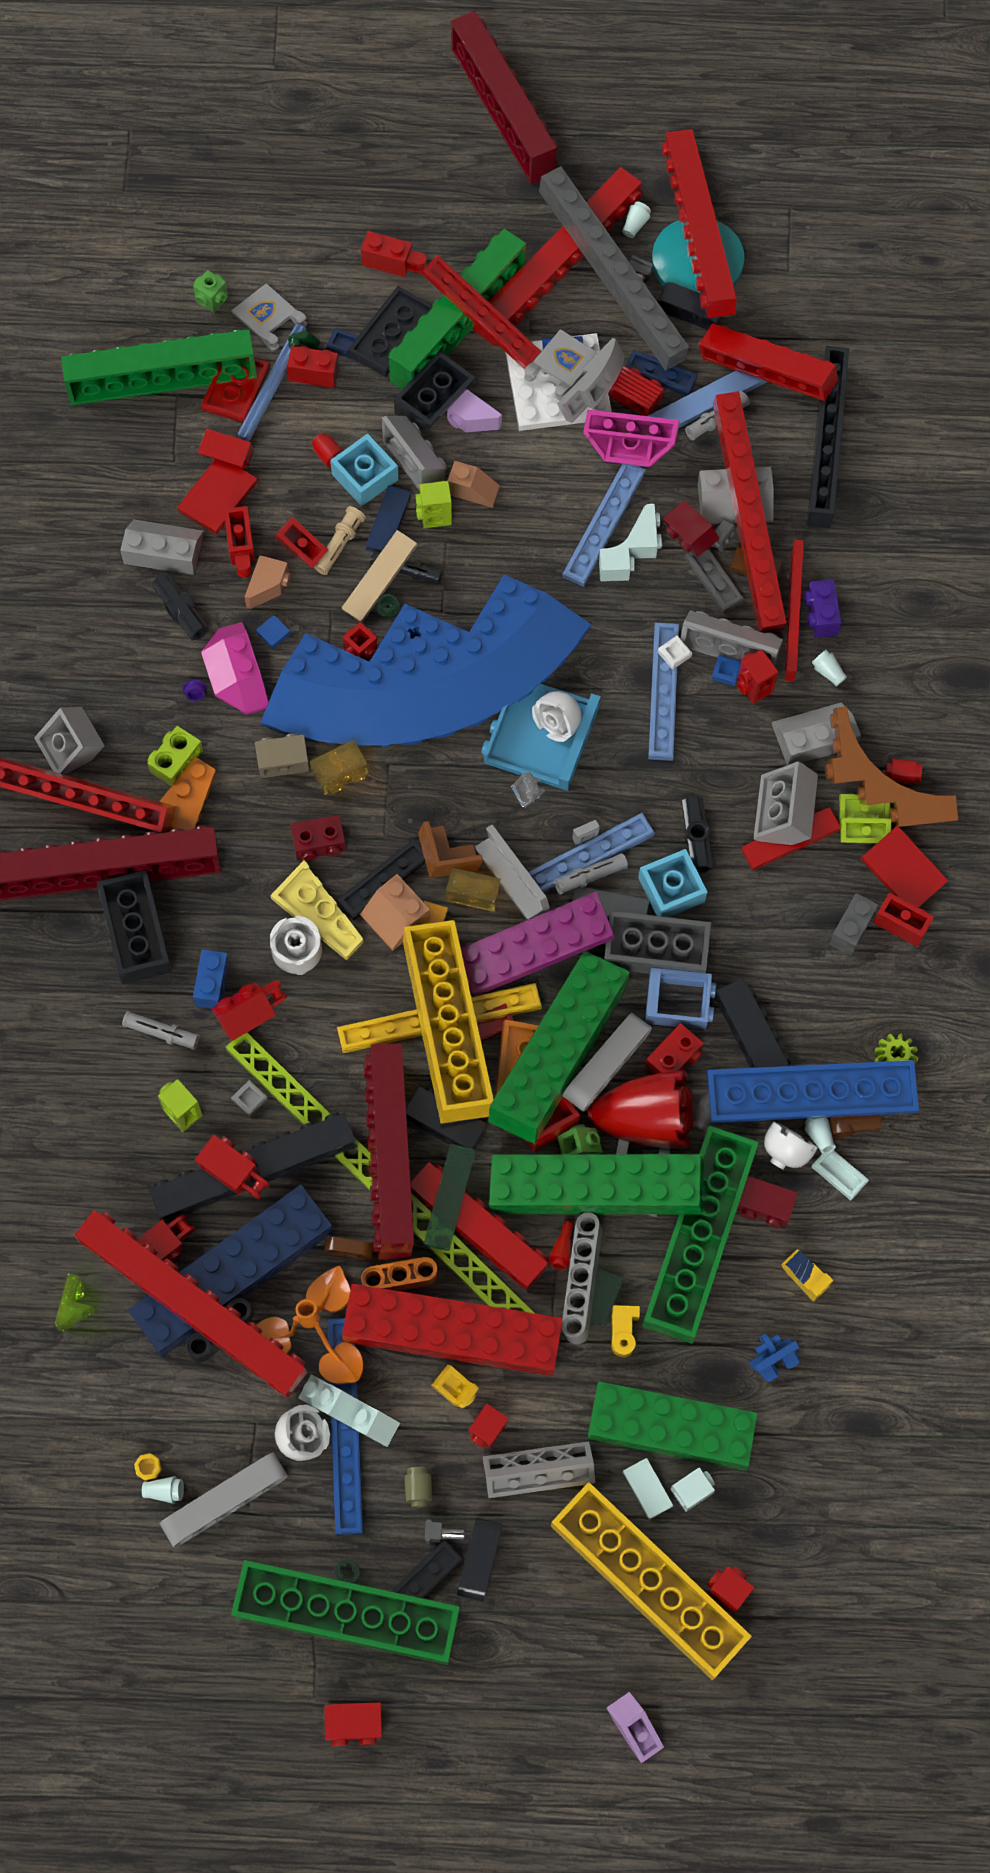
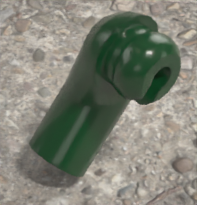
(306, 337)

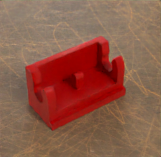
(226, 448)

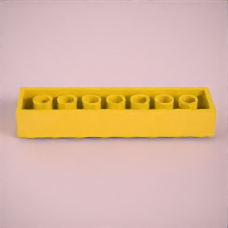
(447, 1021)
(650, 1581)

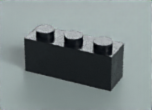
(423, 1113)

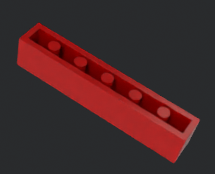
(768, 361)
(485, 1232)

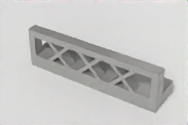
(513, 875)
(539, 1473)

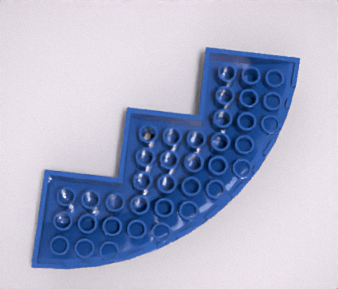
(426, 673)

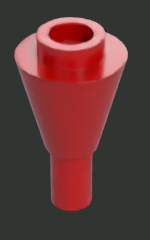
(562, 1250)

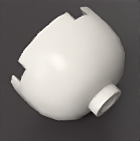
(558, 715)
(787, 1147)
(302, 1433)

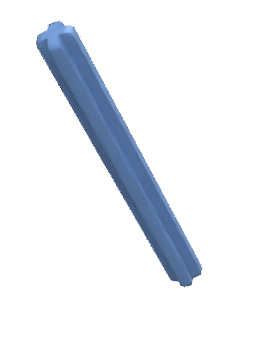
(267, 391)

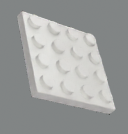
(536, 400)

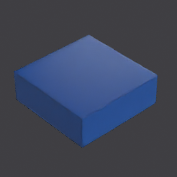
(273, 632)
(726, 670)

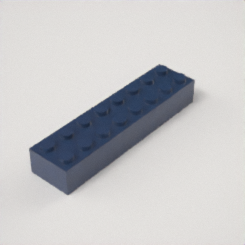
(240, 1263)

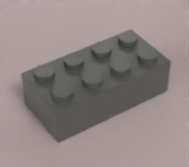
(657, 942)

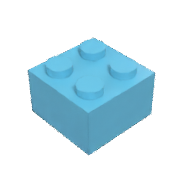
(364, 469)
(672, 884)

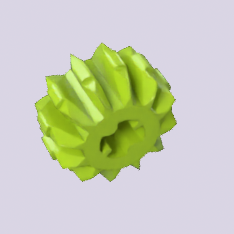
(894, 1046)

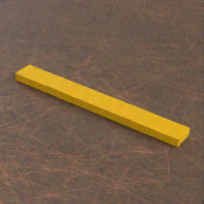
(407, 1024)

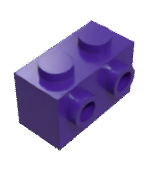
(823, 608)

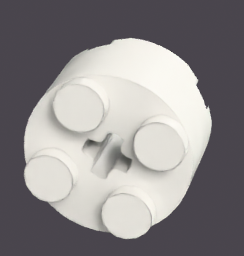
(298, 958)

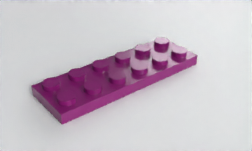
(536, 944)

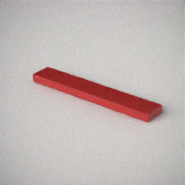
(481, 312)
(794, 610)

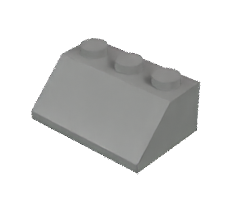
(412, 451)
(716, 497)
(161, 546)
(809, 734)
(786, 805)

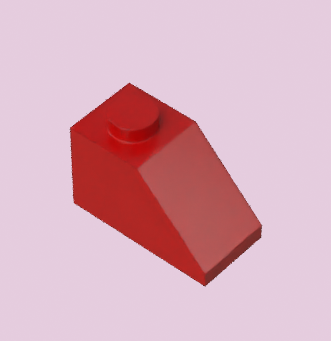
(300, 542)

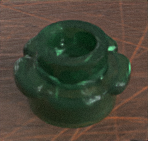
(387, 599)

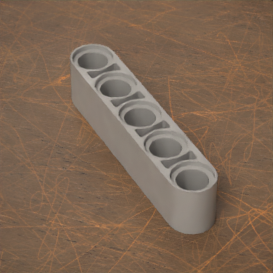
(607, 1062)
(582, 1290)
(223, 1500)

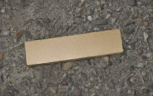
(379, 576)

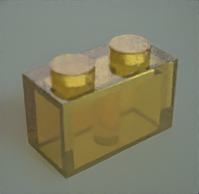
(339, 767)
(473, 889)

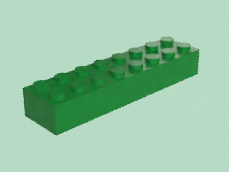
(445, 323)
(157, 367)
(558, 1047)
(597, 1184)
(700, 1239)
(345, 1612)

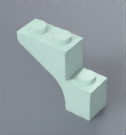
(642, 542)
(349, 1410)

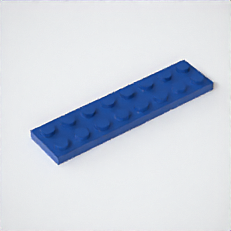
(812, 1091)

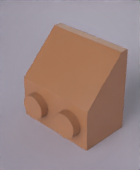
(393, 909)

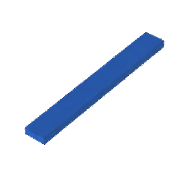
(345, 1457)

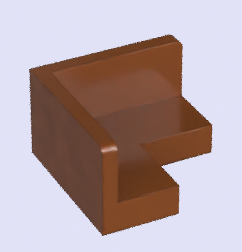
(440, 857)

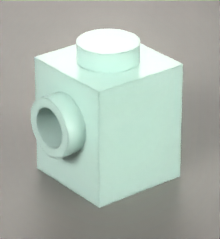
(693, 1489)

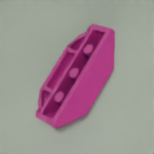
(630, 437)
(235, 669)

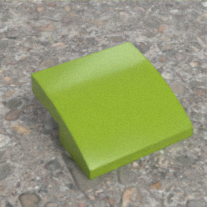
(862, 822)

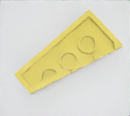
(306, 897)

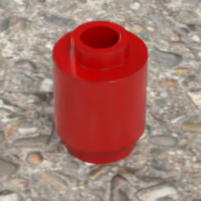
(326, 448)
(904, 771)

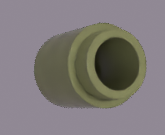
(418, 1487)

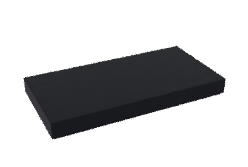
(387, 329)

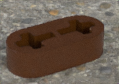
(349, 1248)

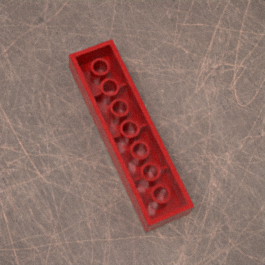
(452, 1330)

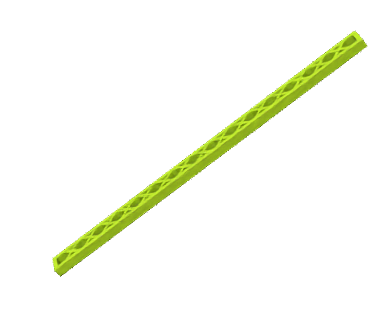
(349, 1164)

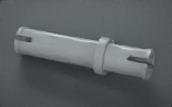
(708, 421)
(581, 877)
(188, 1039)

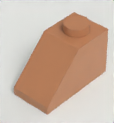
(472, 484)
(267, 581)

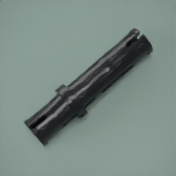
(416, 570)

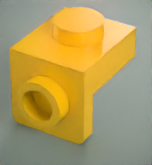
(455, 1387)

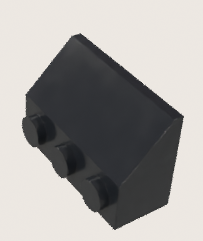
(432, 391)

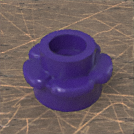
(194, 690)

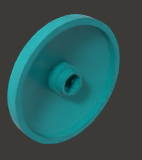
(672, 259)

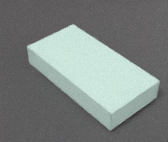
(840, 1174)
(647, 1488)

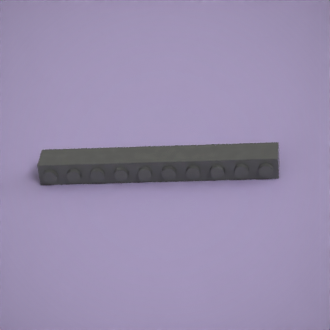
(613, 268)

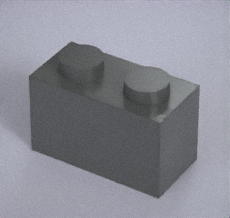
(853, 924)

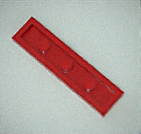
(763, 853)

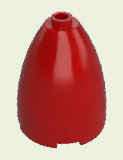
(647, 1111)

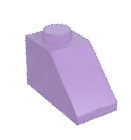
(473, 414)
(635, 1727)

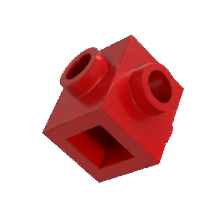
(360, 642)

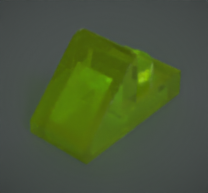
(69, 1310)

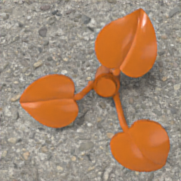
(329, 1293)

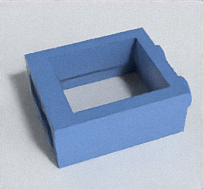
(679, 978)

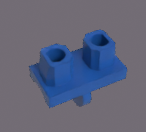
(783, 1351)

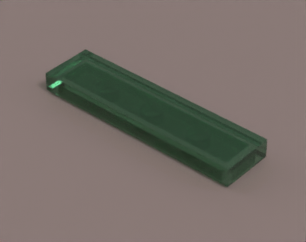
(449, 1197)

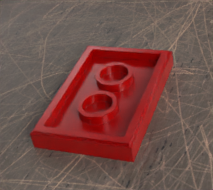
(236, 397)
(217, 489)
(904, 868)

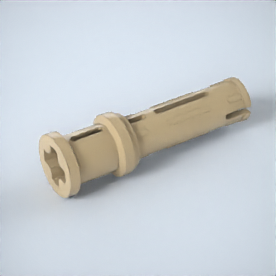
(344, 532)

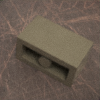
(281, 755)

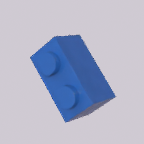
(210, 978)

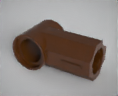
(848, 1125)

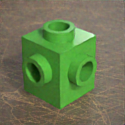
(210, 290)
(580, 1141)

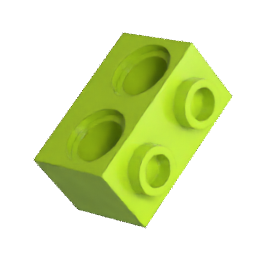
(434, 504)
(178, 757)
(179, 1105)

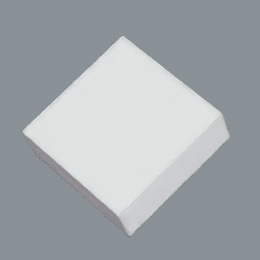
(674, 652)

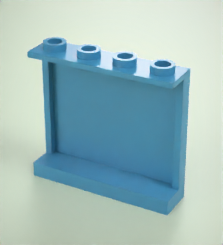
(523, 747)

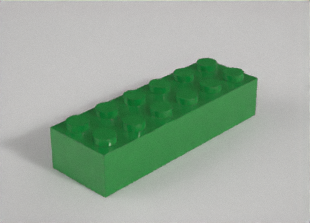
(672, 1426)

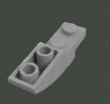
(595, 384)

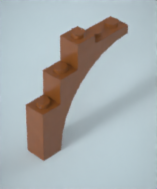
(875, 787)

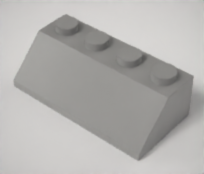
(726, 639)

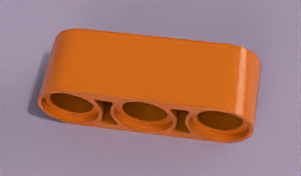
(410, 1267)

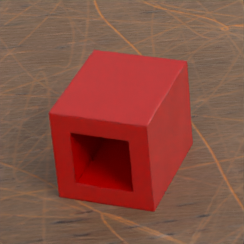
(487, 1427)

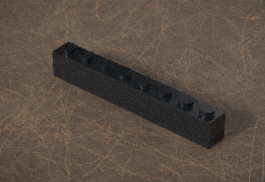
(828, 444)
(273, 1159)

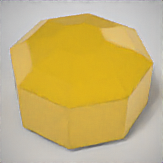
(148, 1467)

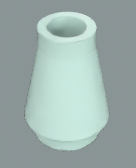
(637, 217)
(829, 667)
(820, 1133)
(164, 1489)

